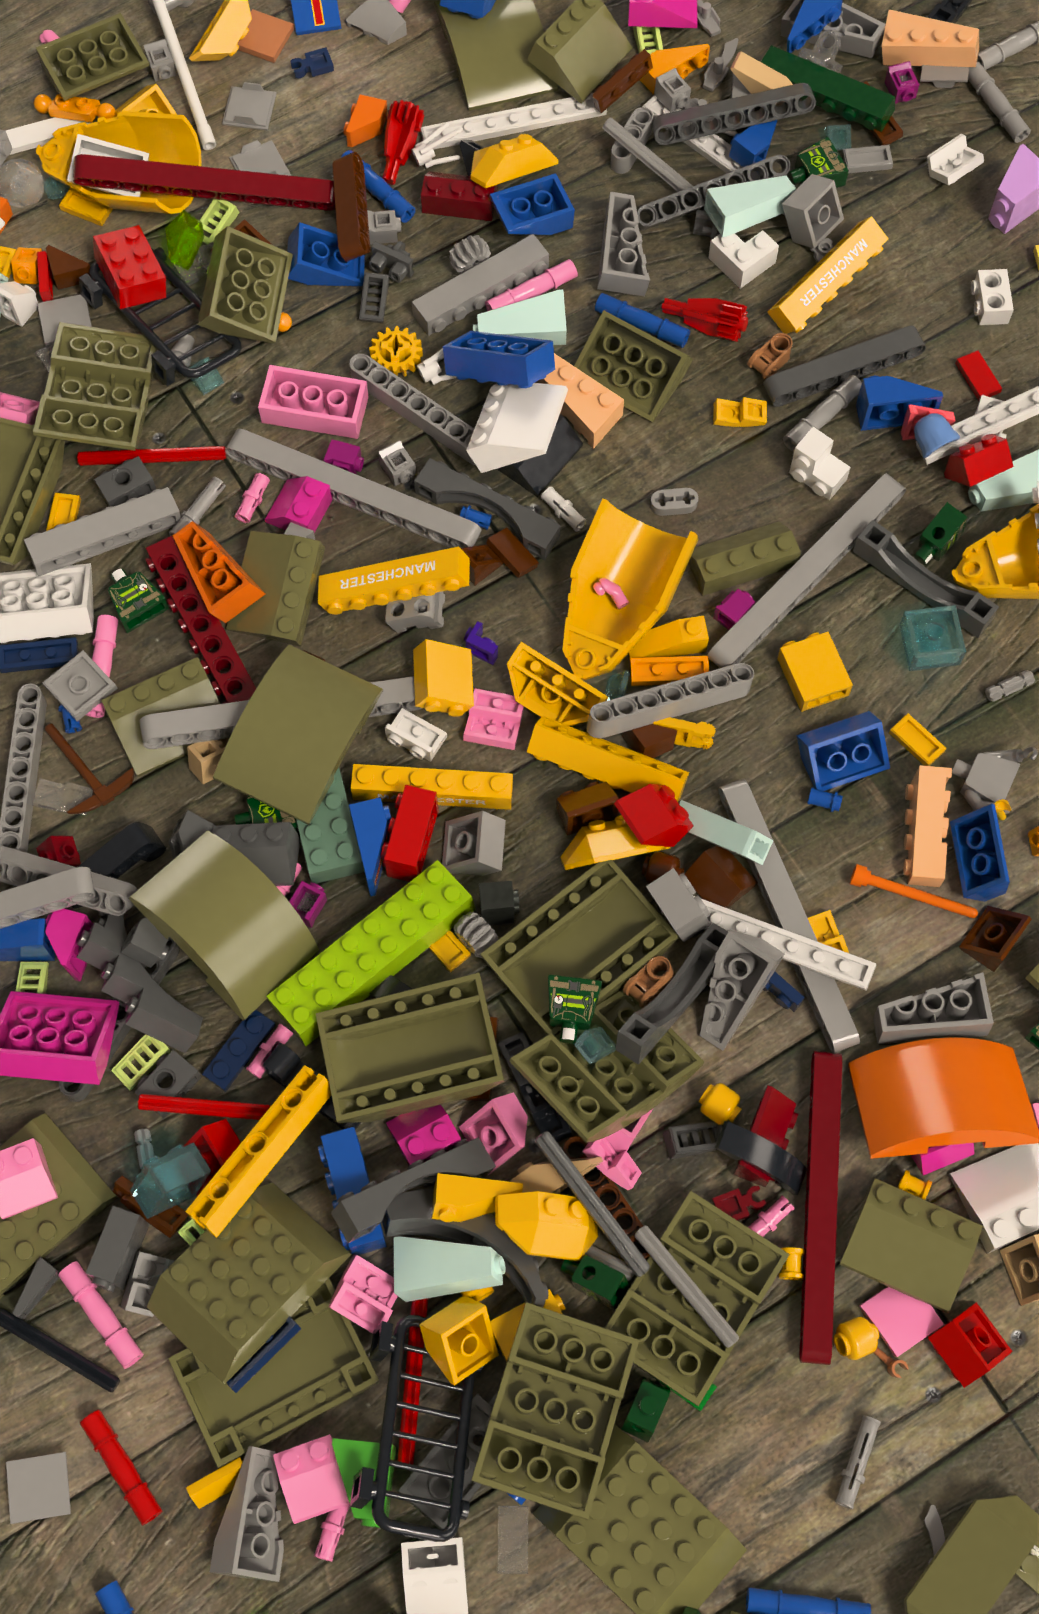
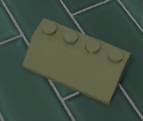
(744, 557)

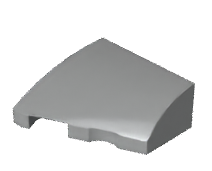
(379, 20)
(142, 1282)

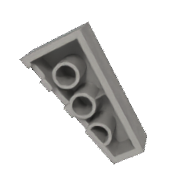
(858, 31)
(622, 254)
(944, 1012)

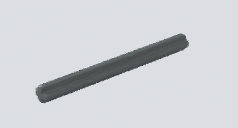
(592, 1203)

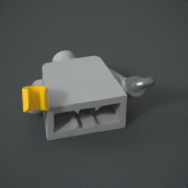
(991, 777)

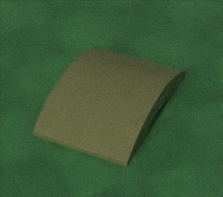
(494, 53)
(96, 387)
(296, 733)
(227, 921)
(614, 1090)
(728, 1266)
(555, 1411)

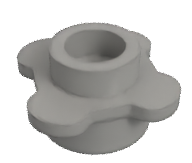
(819, 253)

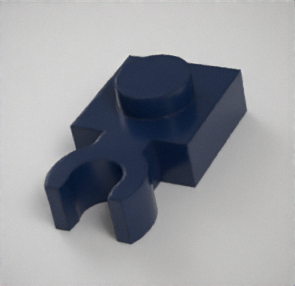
(315, 62)

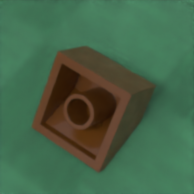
(587, 805)

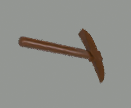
(102, 794)

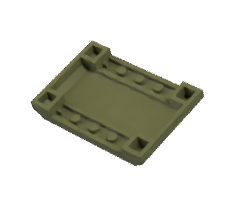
(44, 1227)
(300, 1382)

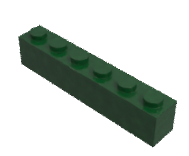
(835, 91)

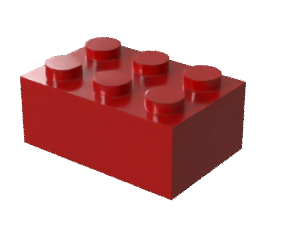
(129, 267)
(410, 833)

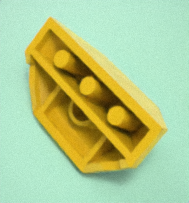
(224, 32)
(510, 160)
(549, 688)
(603, 842)
(546, 1224)

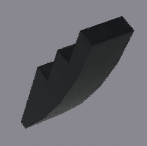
(542, 1113)

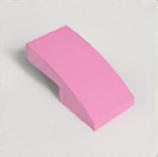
(615, 1166)

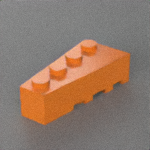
(217, 575)

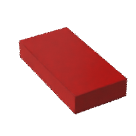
(45, 276)
(978, 375)

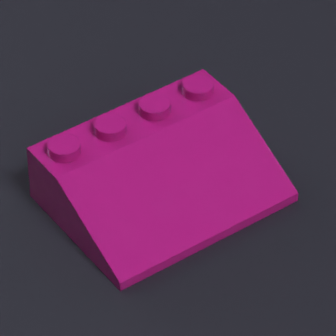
(663, 13)
(56, 1037)

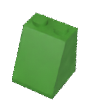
(351, 1457)

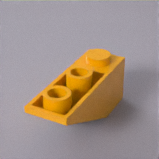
(682, 58)

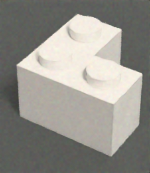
(743, 260)
(816, 465)

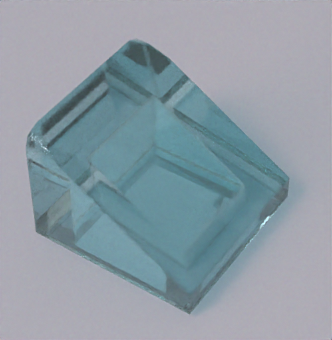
(839, 135)
(208, 381)
(617, 685)
(594, 1044)

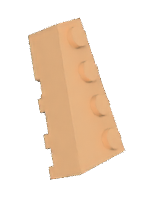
(928, 42)
(588, 403)
(927, 826)

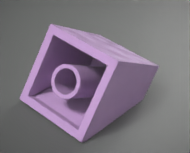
(1018, 191)

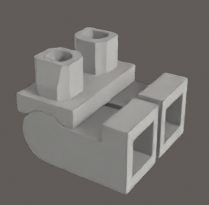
(418, 612)

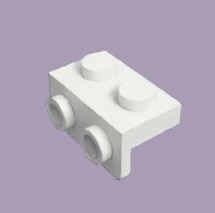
(953, 160)
(415, 735)

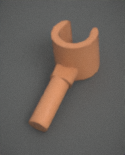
(890, 1363)

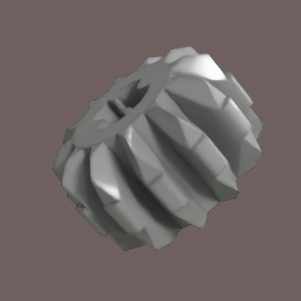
(469, 253)
(475, 933)

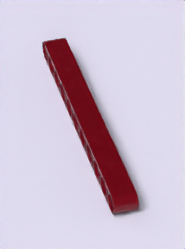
(203, 182)
(821, 1209)

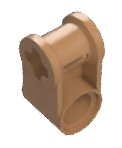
(769, 359)
(645, 984)

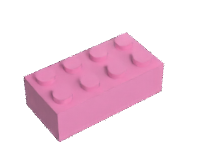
(313, 401)

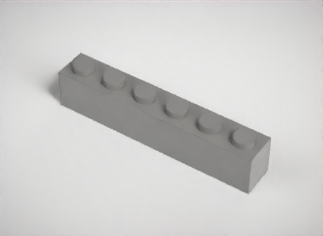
(477, 285)
(102, 531)

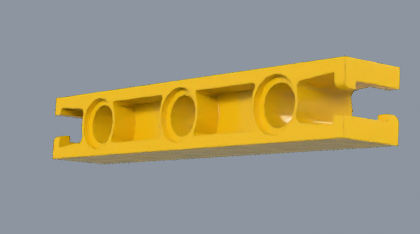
(259, 1151)

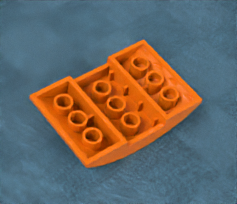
(941, 1096)

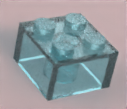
(932, 638)
(170, 1179)

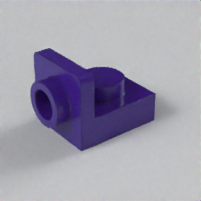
(481, 647)

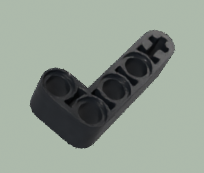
(124, 850)
(284, 1066)

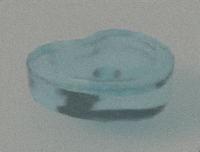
(55, 189)

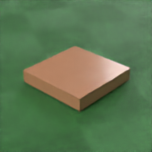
(265, 36)

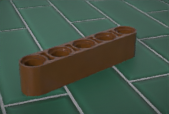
(351, 206)
(605, 1185)

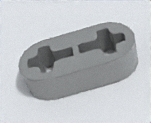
(674, 501)

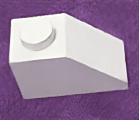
(17, 302)

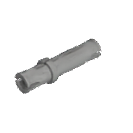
(200, 505)
(846, 1496)

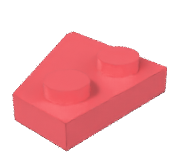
(915, 413)

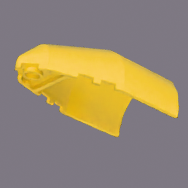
(163, 136)
(1003, 562)
(645, 567)

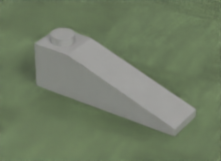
(738, 978)
(249, 1532)

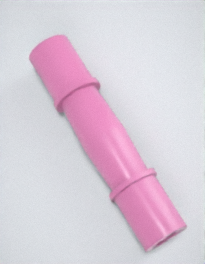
(535, 286)
(103, 652)
(100, 1315)

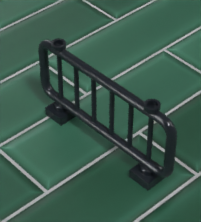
(164, 360)
(367, 1489)

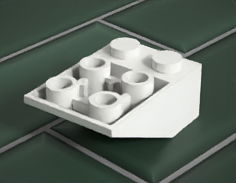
(434, 1577)

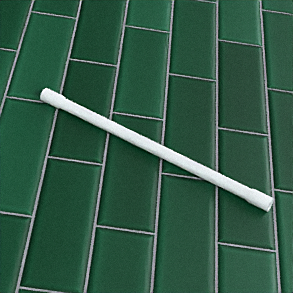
(203, 129)

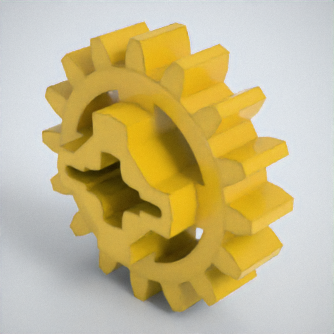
(408, 352)

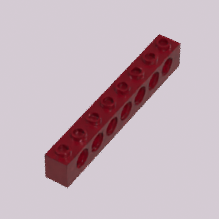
(167, 554)

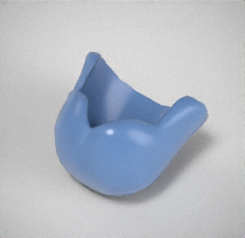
(933, 433)

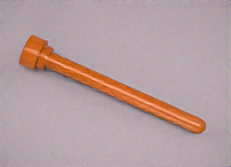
(862, 876)

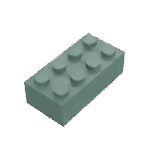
(330, 838)

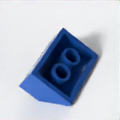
(844, 751)
(980, 854)

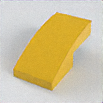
(740, 414)
(826, 931)

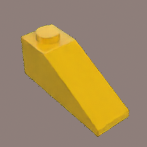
(673, 639)
(467, 1197)

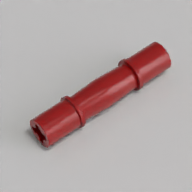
(121, 1467)

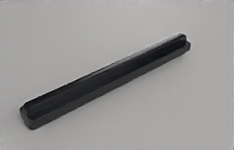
(58, 1351)

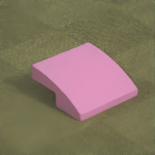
(494, 719)
(364, 1294)
(900, 1319)

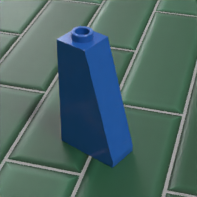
(26, 942)

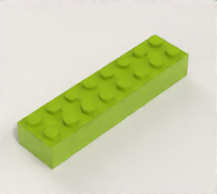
(372, 950)

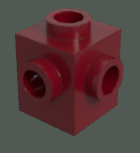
(60, 849)

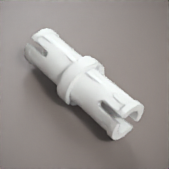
(563, 509)

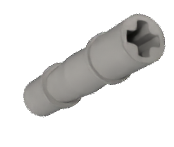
(1013, 44)
(998, 103)
(825, 411)

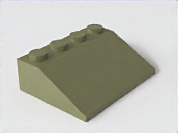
(580, 48)
(91, 57)
(245, 287)
(633, 365)
(288, 573)
(172, 690)
(911, 1245)

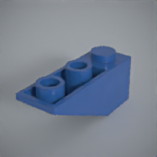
(811, 20)
(752, 143)

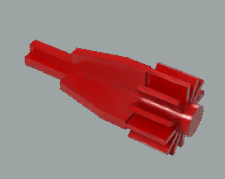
(400, 136)
(711, 316)

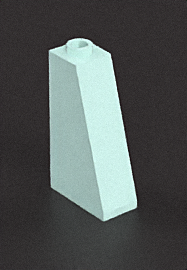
(746, 203)
(532, 318)
(1009, 487)
(728, 834)
(443, 1268)

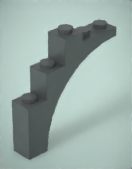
(124, 978)
(412, 1215)

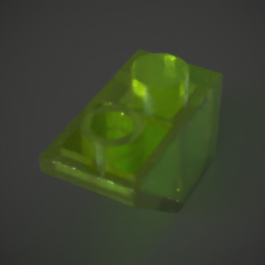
(184, 239)

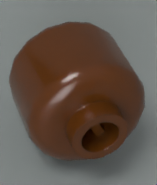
(659, 864)

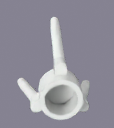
(424, 150)
(430, 368)

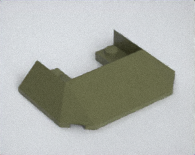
(980, 1559)

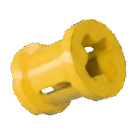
(914, 1185)
(793, 1266)

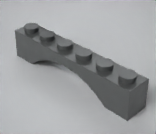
(444, 485)
(886, 553)
(144, 940)
(651, 1023)
(364, 1211)

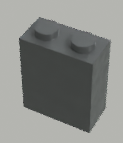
(117, 1249)

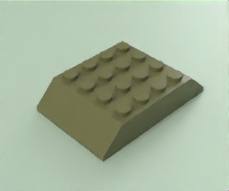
(27, 481)
(587, 931)
(410, 1050)
(244, 1284)
(647, 1534)

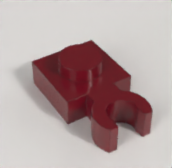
(736, 1205)

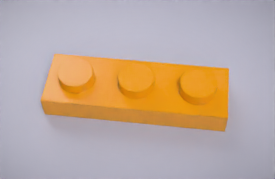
(666, 669)

